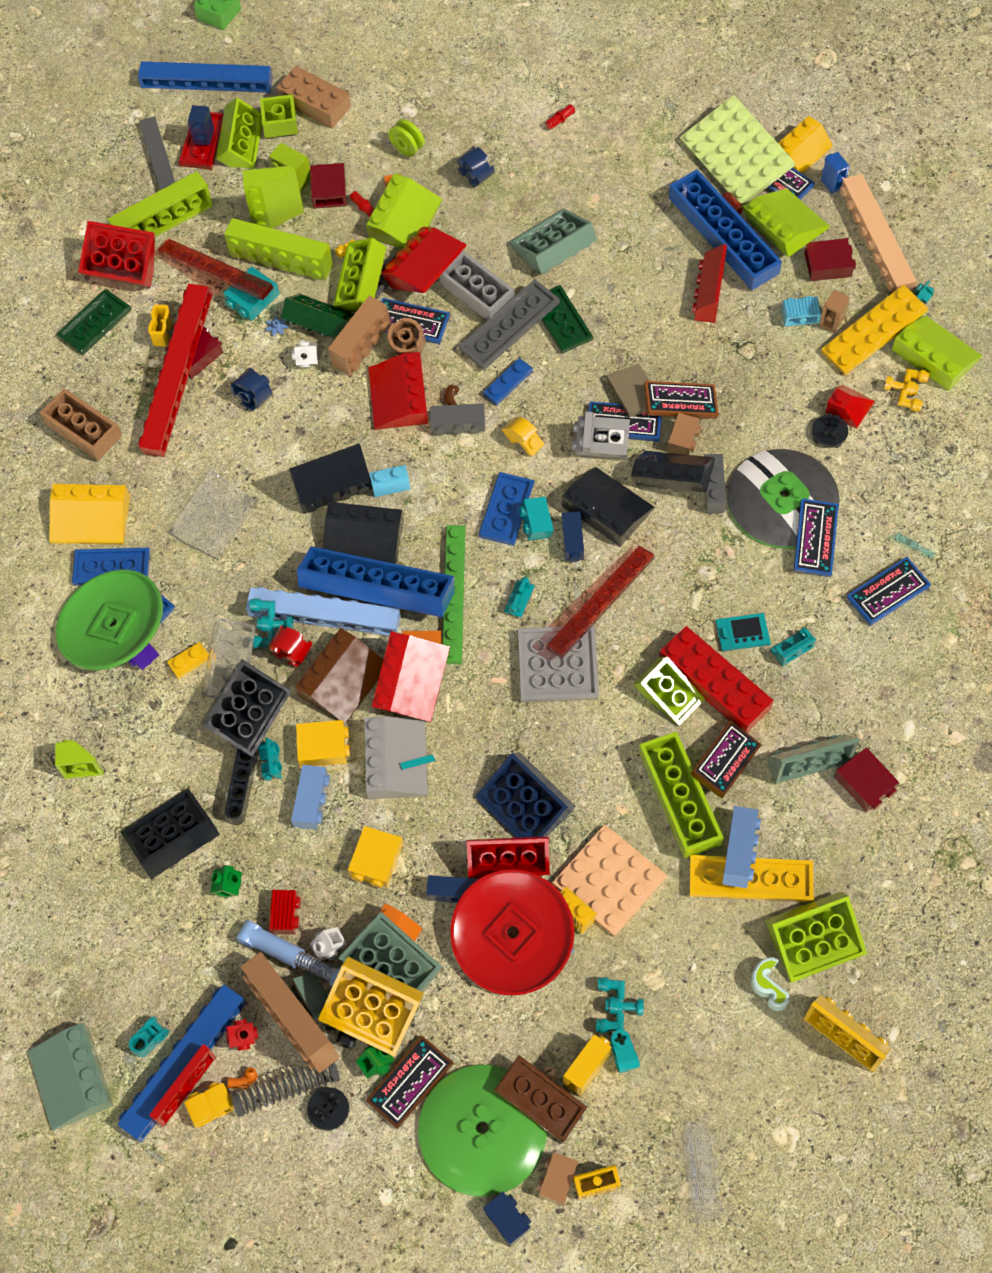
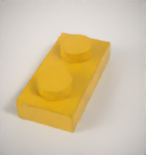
(188, 660)

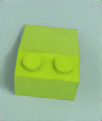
(669, 690)

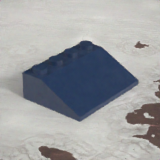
(524, 799)

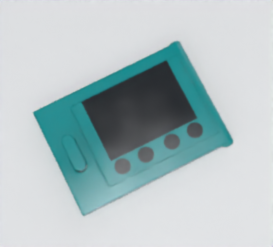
(743, 632)

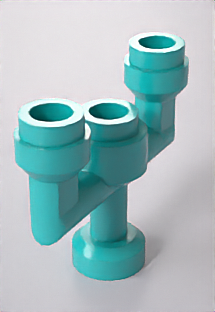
(267, 623)
(616, 1005)

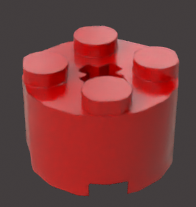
(290, 646)

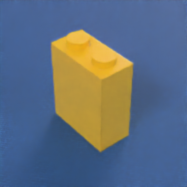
(322, 743)
(375, 857)
(587, 1064)

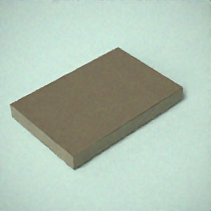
(629, 388)

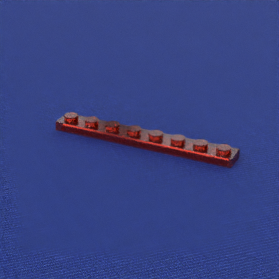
(216, 269)
(600, 602)

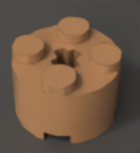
(403, 329)

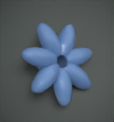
(276, 325)

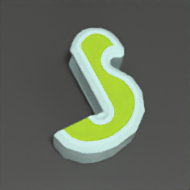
(766, 987)

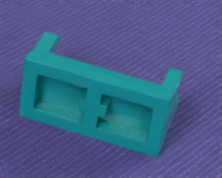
(793, 646)

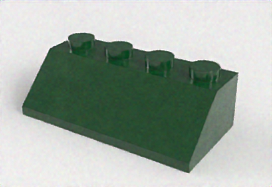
(315, 315)

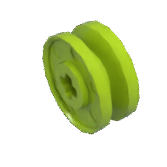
(406, 137)

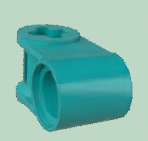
(149, 1036)
(625, 1054)

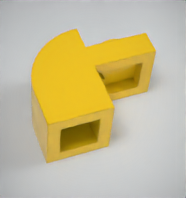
(525, 433)

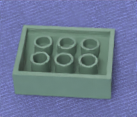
(554, 240)
(812, 758)
(393, 954)
(70, 1076)

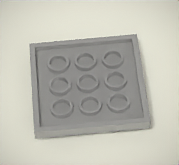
(552, 678)

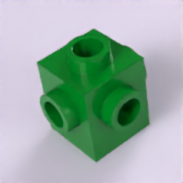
(225, 882)
(374, 1062)

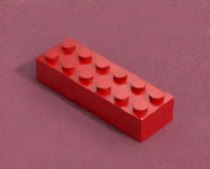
(718, 680)

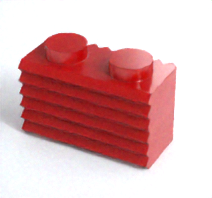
(283, 912)

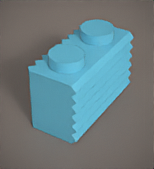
(801, 311)
(390, 481)

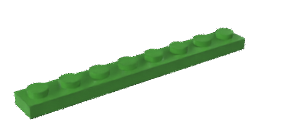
(454, 613)

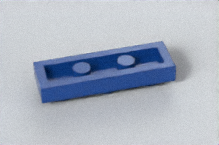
(508, 381)

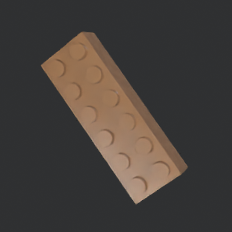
(288, 1013)

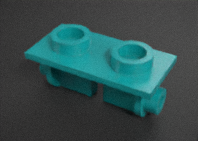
(924, 292)
(519, 597)
(270, 751)

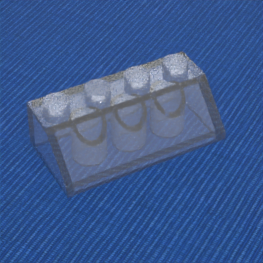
(229, 644)

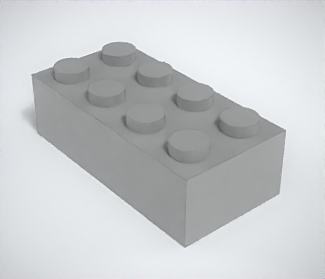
(476, 286)

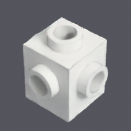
(305, 347)
(328, 944)

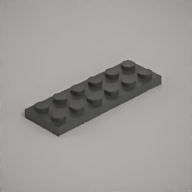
(509, 324)

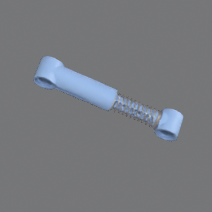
(284, 951)

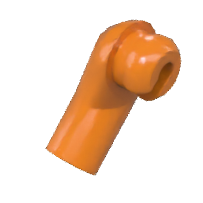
(247, 1079)

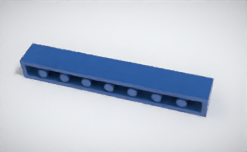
(205, 77)
(205, 1030)

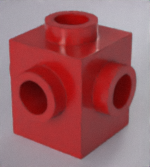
(233, 1036)

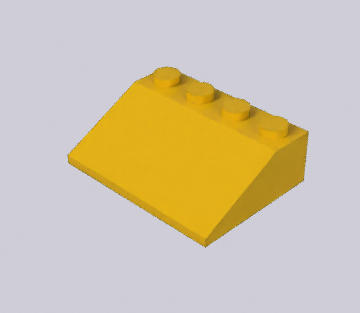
(88, 513)
(370, 1006)
(847, 1033)

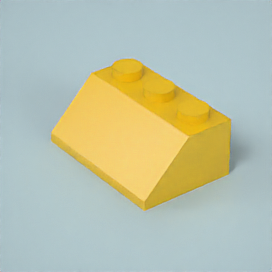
(806, 144)

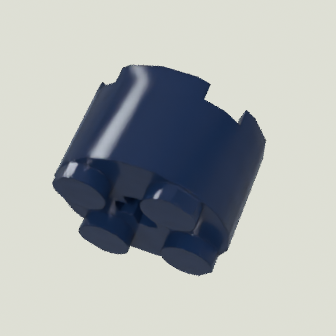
(475, 166)
(251, 389)

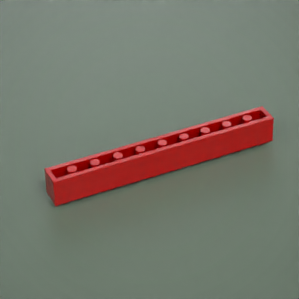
(175, 370)

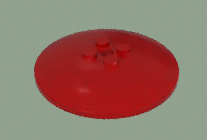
(482, 937)

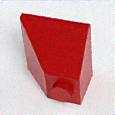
(849, 405)

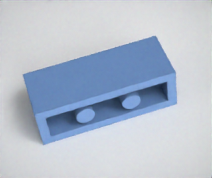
(310, 797)

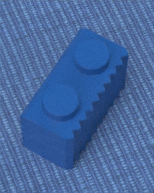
(834, 171)

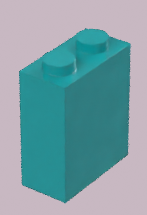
(246, 304)

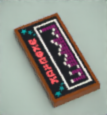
(682, 398)

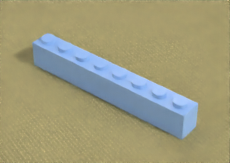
(328, 612)

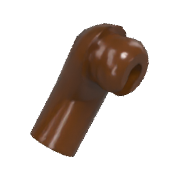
(449, 395)

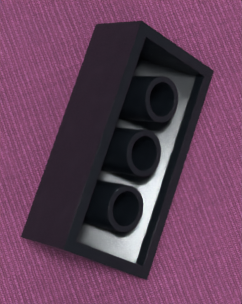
(673, 471)

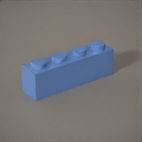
(740, 847)

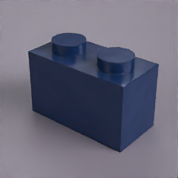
(201, 125)
(507, 1218)

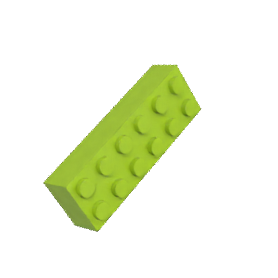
(167, 206)
(278, 249)
(680, 795)

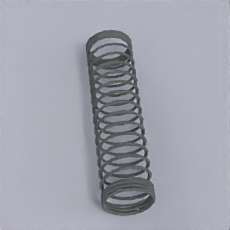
(237, 1103)

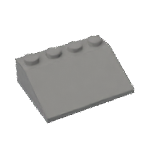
(386, 746)

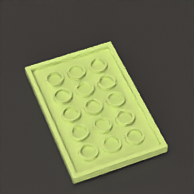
(737, 150)

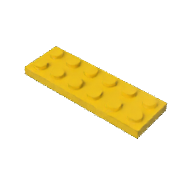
(874, 330)
(771, 879)

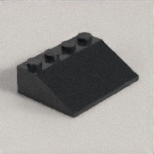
(331, 478)
(606, 505)
(363, 531)
(244, 708)
(170, 833)

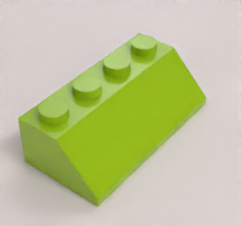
(239, 135)
(359, 273)

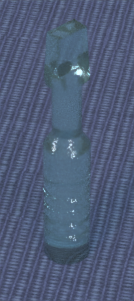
(913, 544)

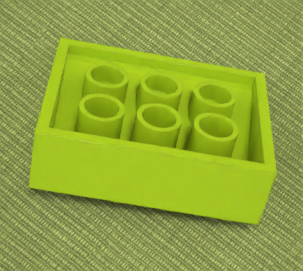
(272, 195)
(402, 211)
(784, 220)
(936, 351)
(816, 936)

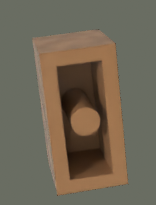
(834, 311)
(684, 434)
(557, 1178)

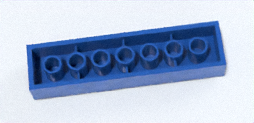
(723, 225)
(376, 581)

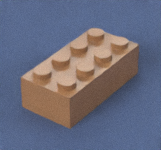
(315, 96)
(359, 336)
(81, 424)

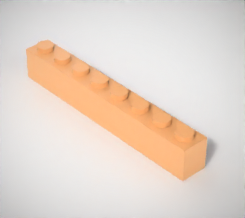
(877, 233)

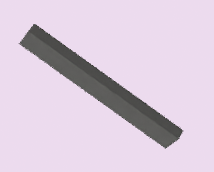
(157, 152)

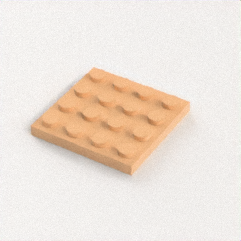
(611, 879)

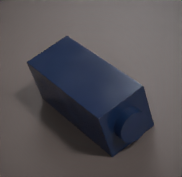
(572, 536)
(447, 888)

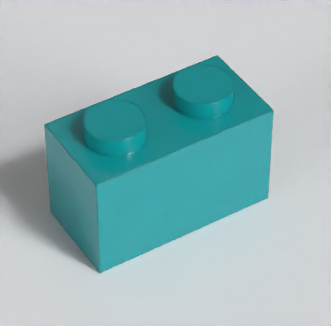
(536, 518)

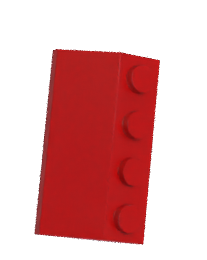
(710, 285)
(500, 854)

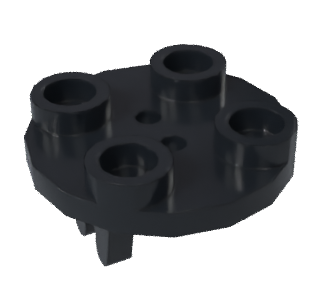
(830, 431)
(321, 1116)

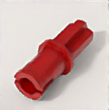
(560, 116)
(363, 204)

